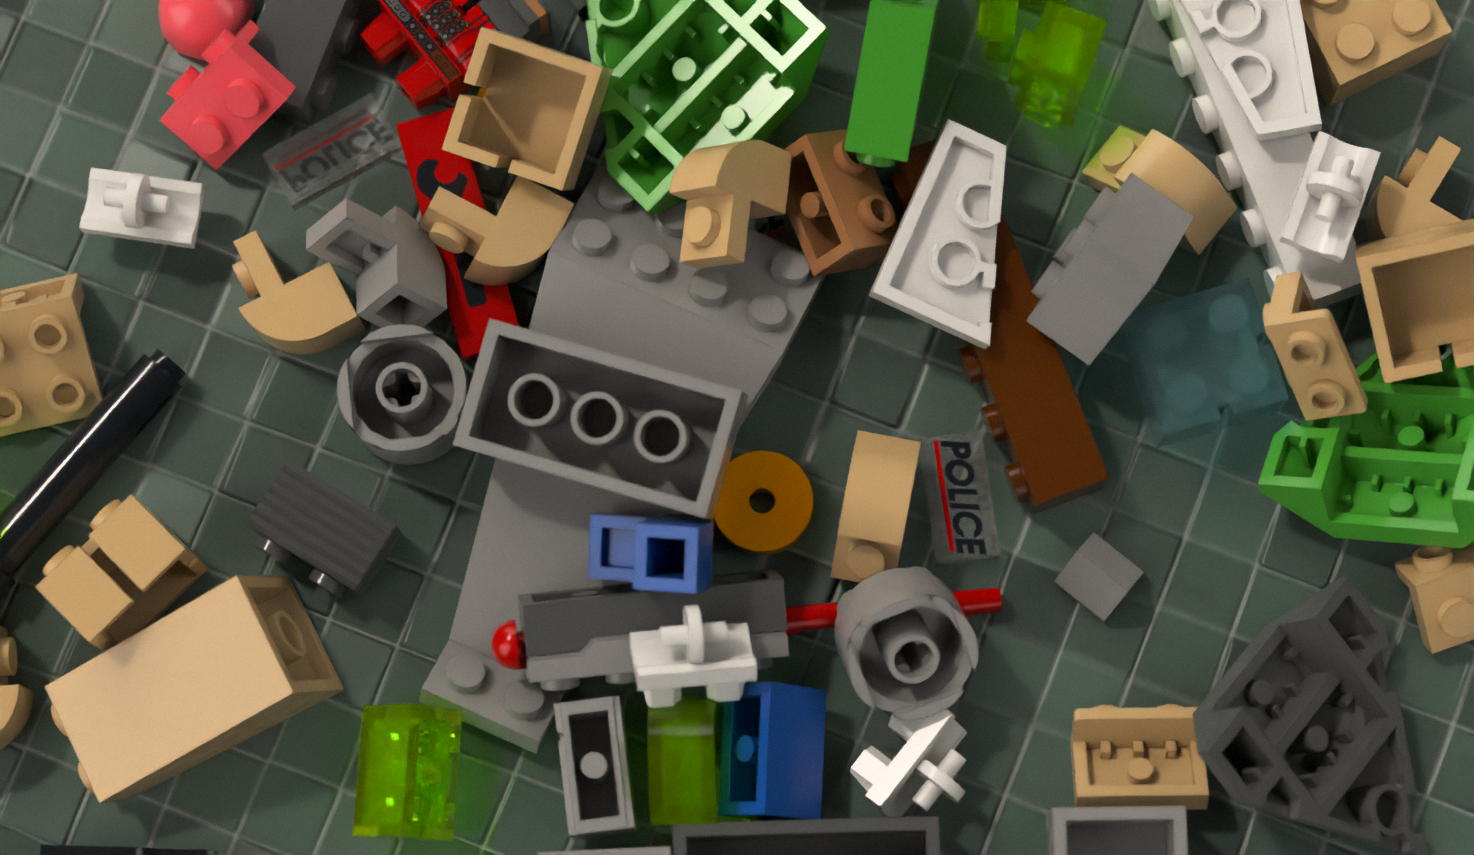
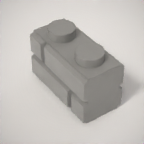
(595, 768)

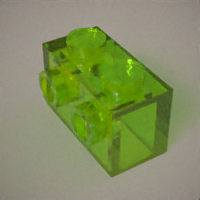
(1056, 64)
(407, 773)

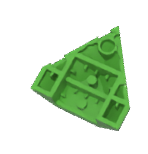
(695, 80)
(1385, 472)

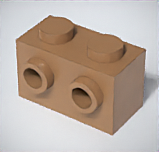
(837, 205)

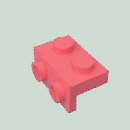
(226, 99)

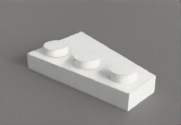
(1262, 60)
(946, 241)

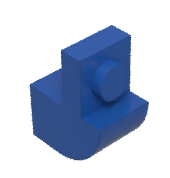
(652, 551)

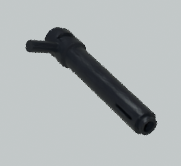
(84, 460)

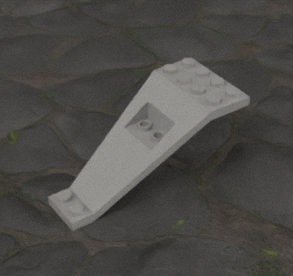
(620, 290)

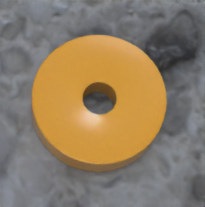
(768, 531)

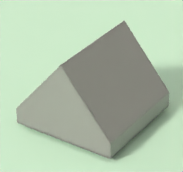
(1098, 577)

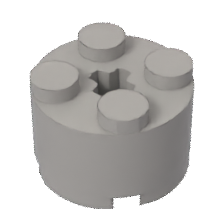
(377, 375)
(905, 642)

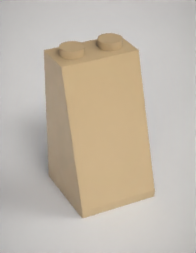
(192, 685)

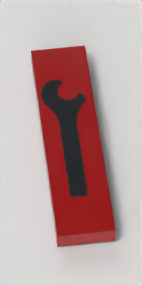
(432, 167)

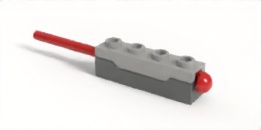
(589, 628)

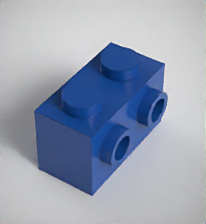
(773, 753)

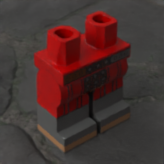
(443, 39)

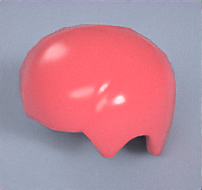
(195, 24)

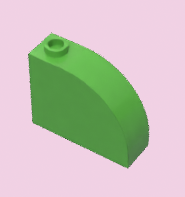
(890, 80)

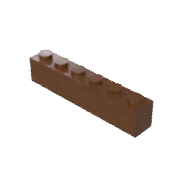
(1022, 379)

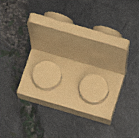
(44, 356)

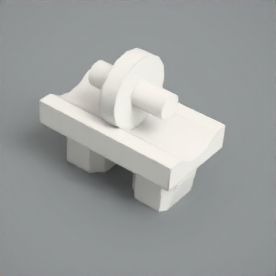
(1329, 197)
(142, 208)
(693, 656)
(919, 770)

